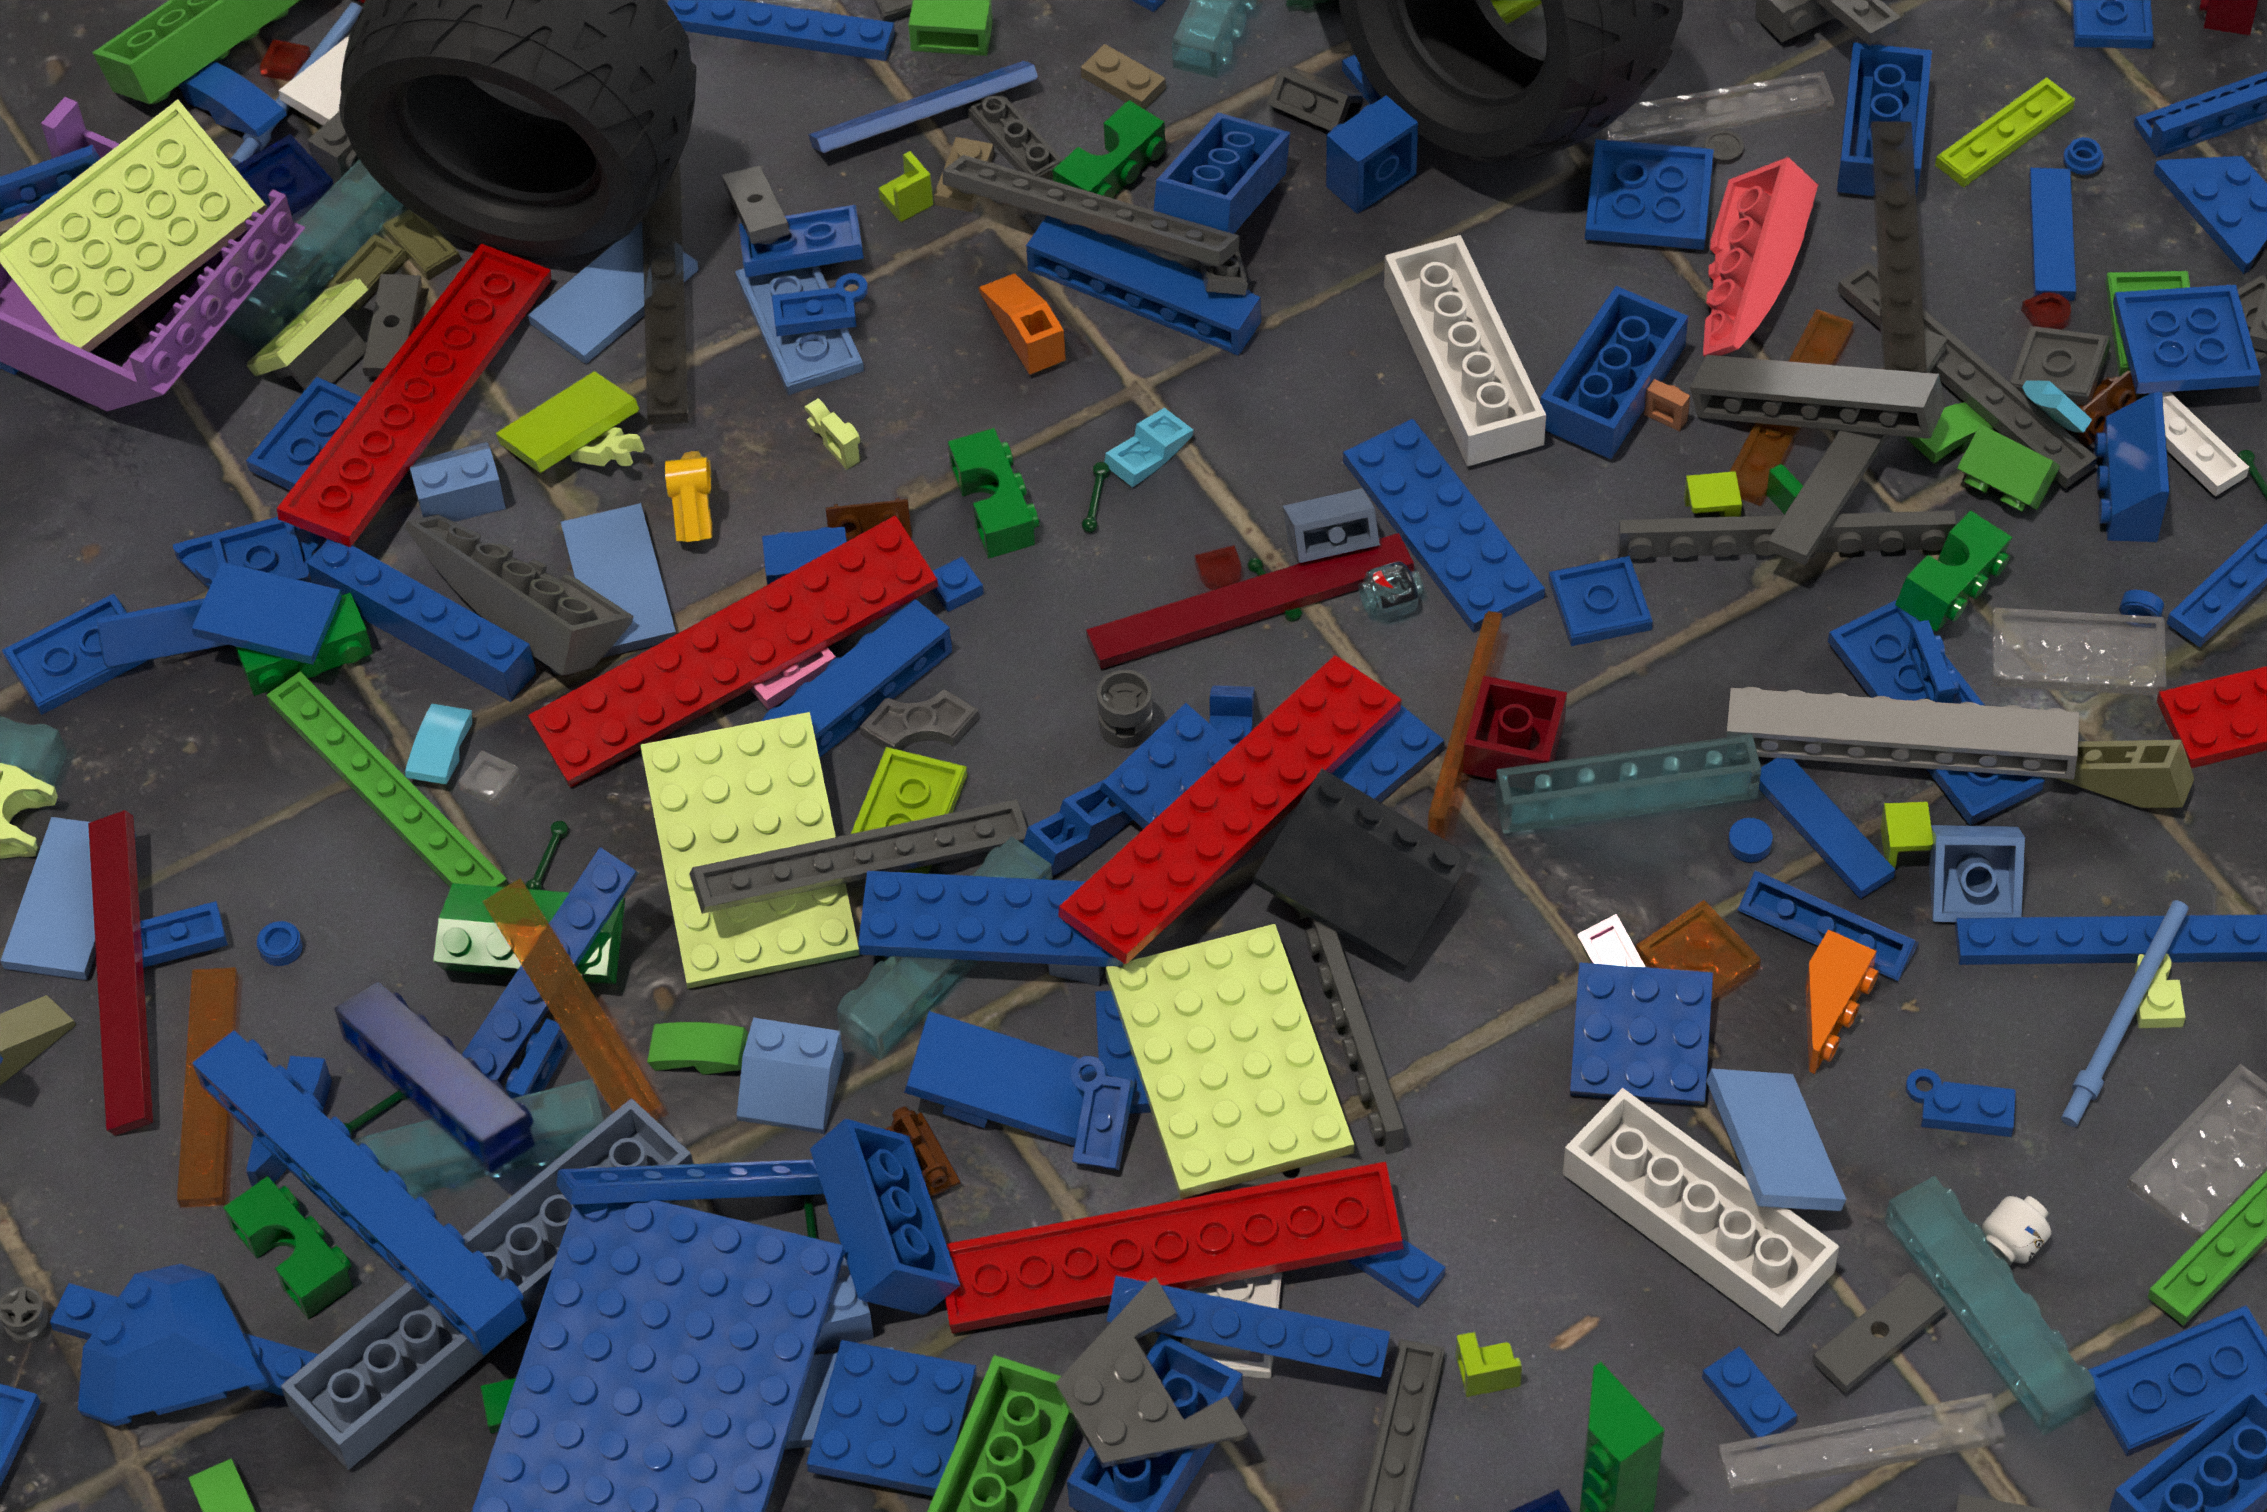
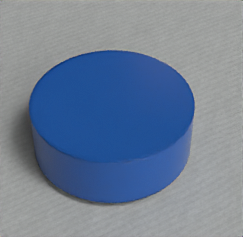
(2141, 604)
(1750, 839)
(279, 943)

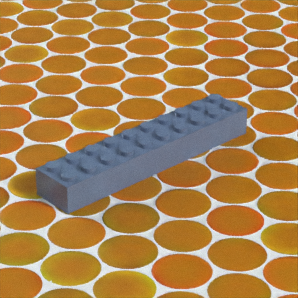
(407, 1350)

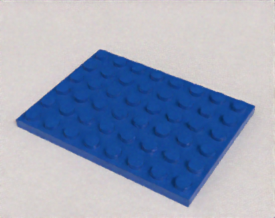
(661, 1364)

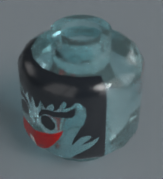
(1390, 591)

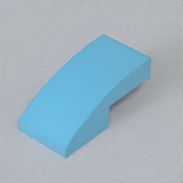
(2057, 405)
(1150, 448)
(438, 743)

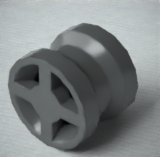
(15, 1306)

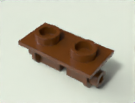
(2107, 398)
(862, 517)
(931, 1158)

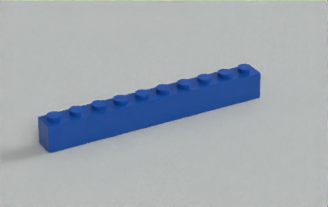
(361, 1192)

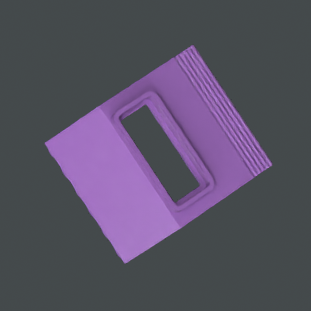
(227, 280)

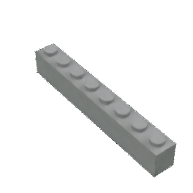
(1906, 732)

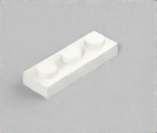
(2200, 448)

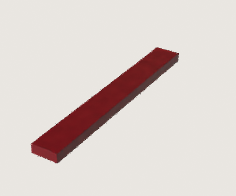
(1240, 603)
(120, 973)

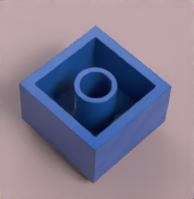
(1371, 154)

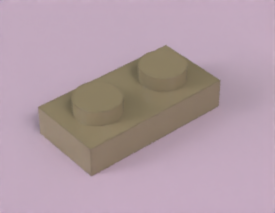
(1123, 77)
(952, 197)

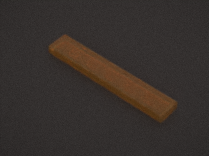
(1771, 443)
(1452, 767)
(569, 998)
(204, 1119)

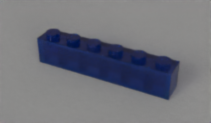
(436, 1076)

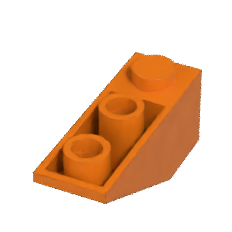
(1026, 322)
(1833, 985)

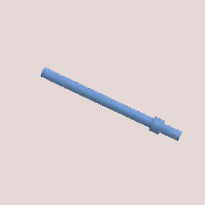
(334, 36)
(2090, 1081)

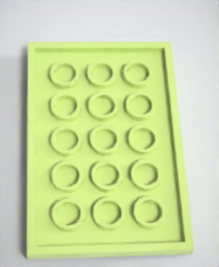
(128, 228)
(735, 798)
(1229, 1061)

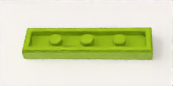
(2004, 132)

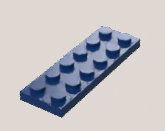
(1443, 524)
(1879, 658)
(973, 920)

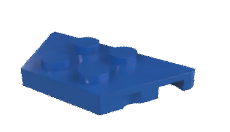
(2224, 200)
(262, 546)

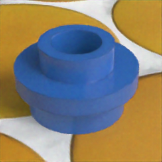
(2083, 156)

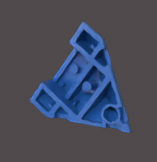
(165, 1348)

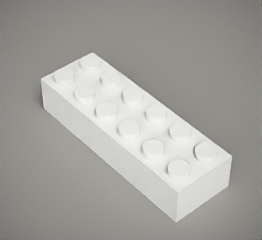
(1464, 350)
(1699, 1210)

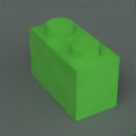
(951, 26)
(2007, 467)

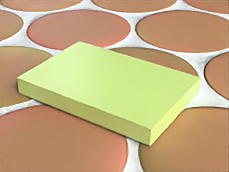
(306, 327)

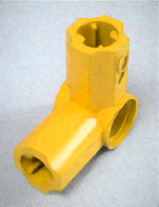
(689, 485)

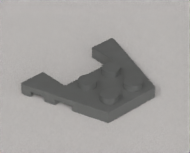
(1123, 1401)

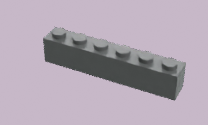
(1818, 396)

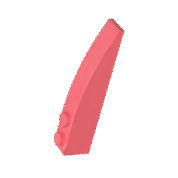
(1754, 249)

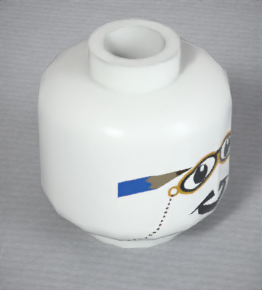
(2017, 1229)

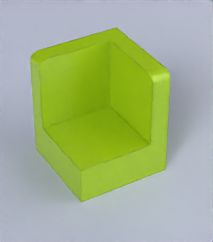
(910, 191)
(1713, 494)
(1905, 829)
(1486, 1367)

